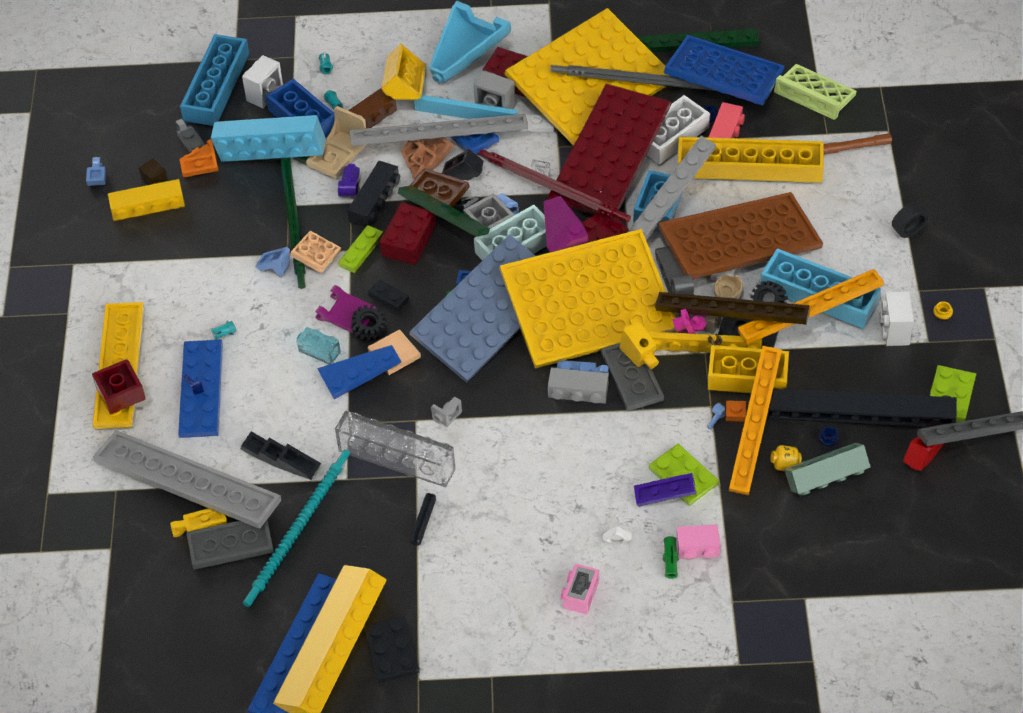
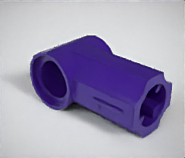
(349, 184)

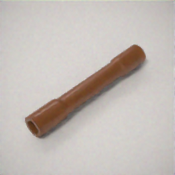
(876, 140)

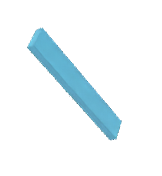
(459, 108)

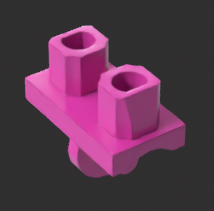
(687, 325)

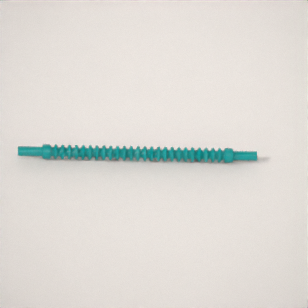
(297, 526)

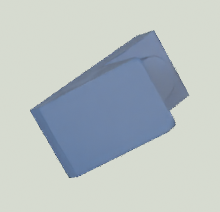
(276, 260)

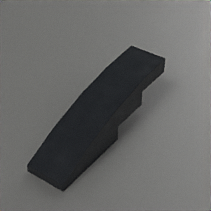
(280, 456)

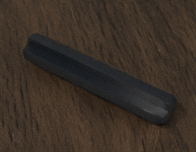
(422, 519)

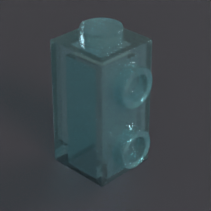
(318, 345)

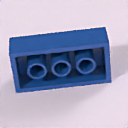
(295, 100)

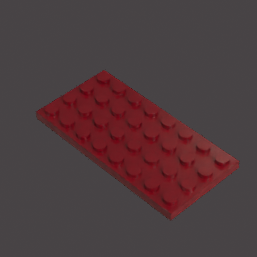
(612, 146)

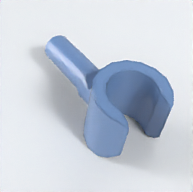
(719, 412)

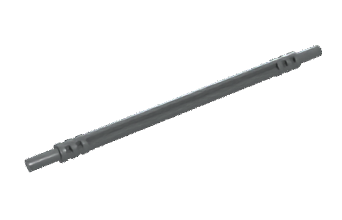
(626, 76)

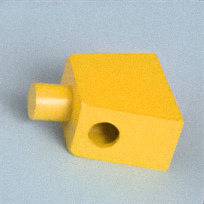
(638, 345)

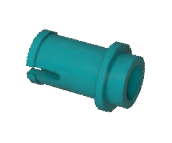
(325, 65)
(331, 98)
(224, 329)

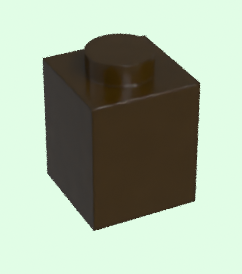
(152, 172)

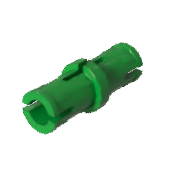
(670, 557)

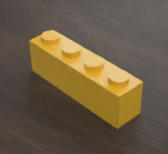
(146, 200)

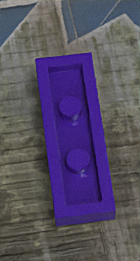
(665, 489)

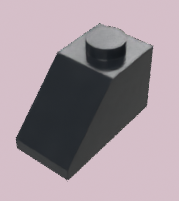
(464, 166)

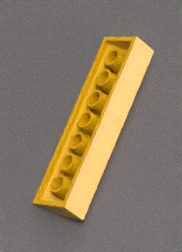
(760, 159)
(330, 641)

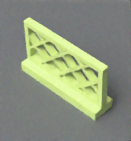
(812, 97)

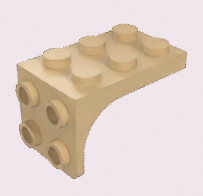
(338, 146)

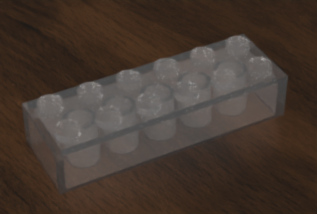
(396, 448)

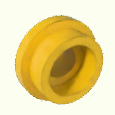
(943, 310)

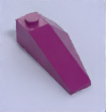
(562, 226)

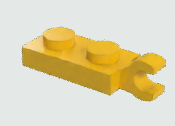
(198, 520)

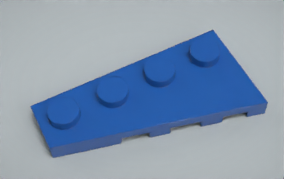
(355, 371)

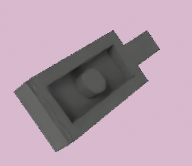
(188, 136)

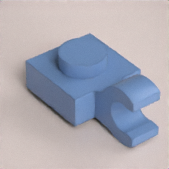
(96, 174)

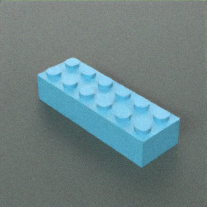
(268, 138)
(805, 278)

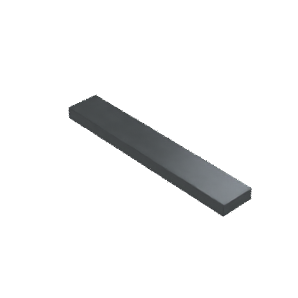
(971, 428)

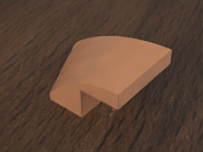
(425, 154)

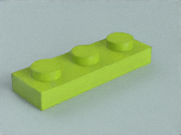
(360, 249)

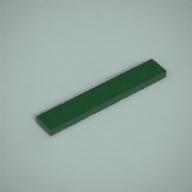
(443, 210)

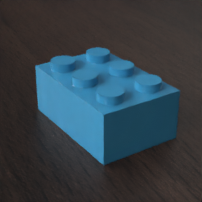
(651, 186)

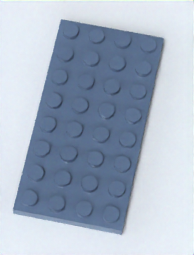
(474, 316)

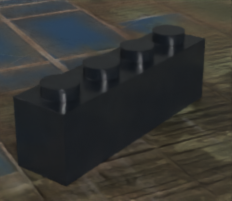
(373, 194)

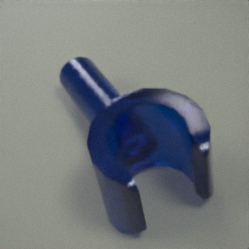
(196, 387)

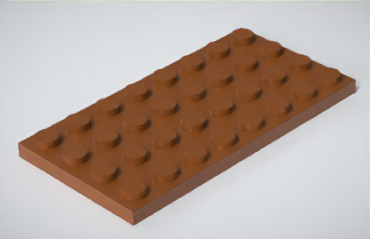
(739, 235)

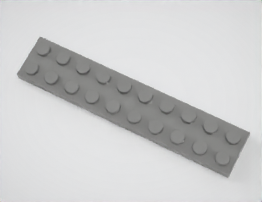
(187, 479)

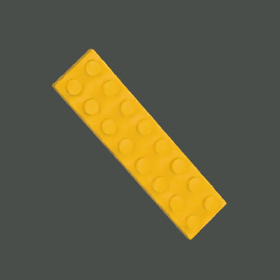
(119, 342)

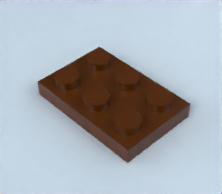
(441, 186)

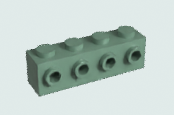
(827, 468)

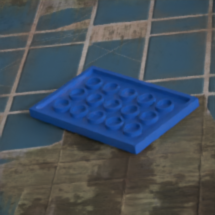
(724, 69)

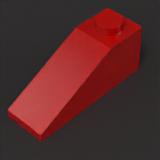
(919, 454)

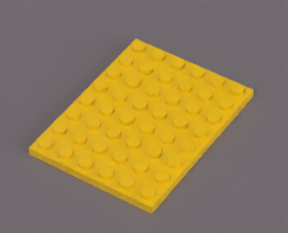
(596, 44)
(585, 296)

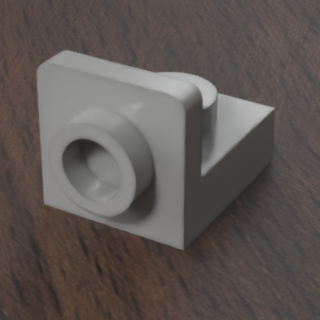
(449, 412)

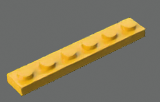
(697, 342)

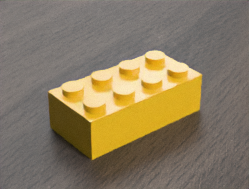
(736, 367)

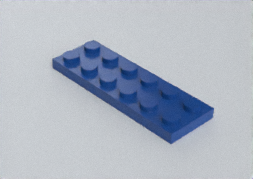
(201, 411)

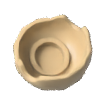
(728, 287)

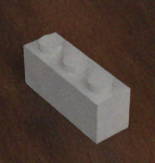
(578, 385)

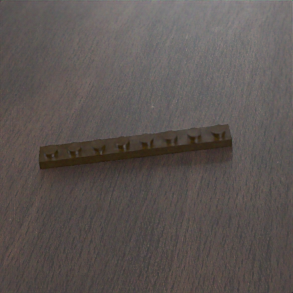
(733, 308)

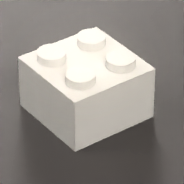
(261, 80)
(896, 318)

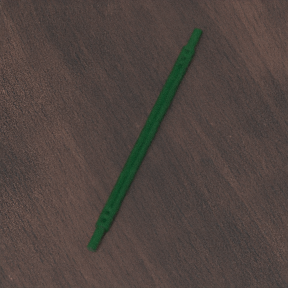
(299, 267)

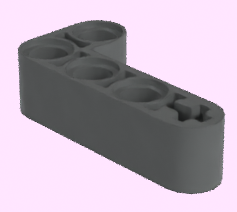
(672, 273)

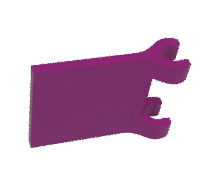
(342, 310)

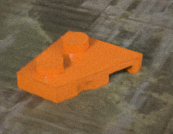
(199, 161)

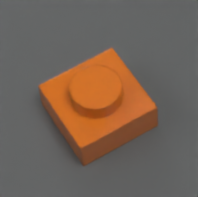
(736, 411)

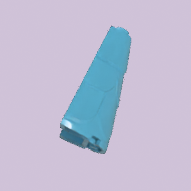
(464, 41)

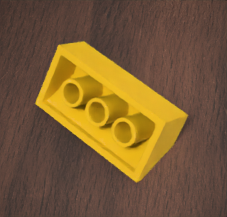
(403, 74)

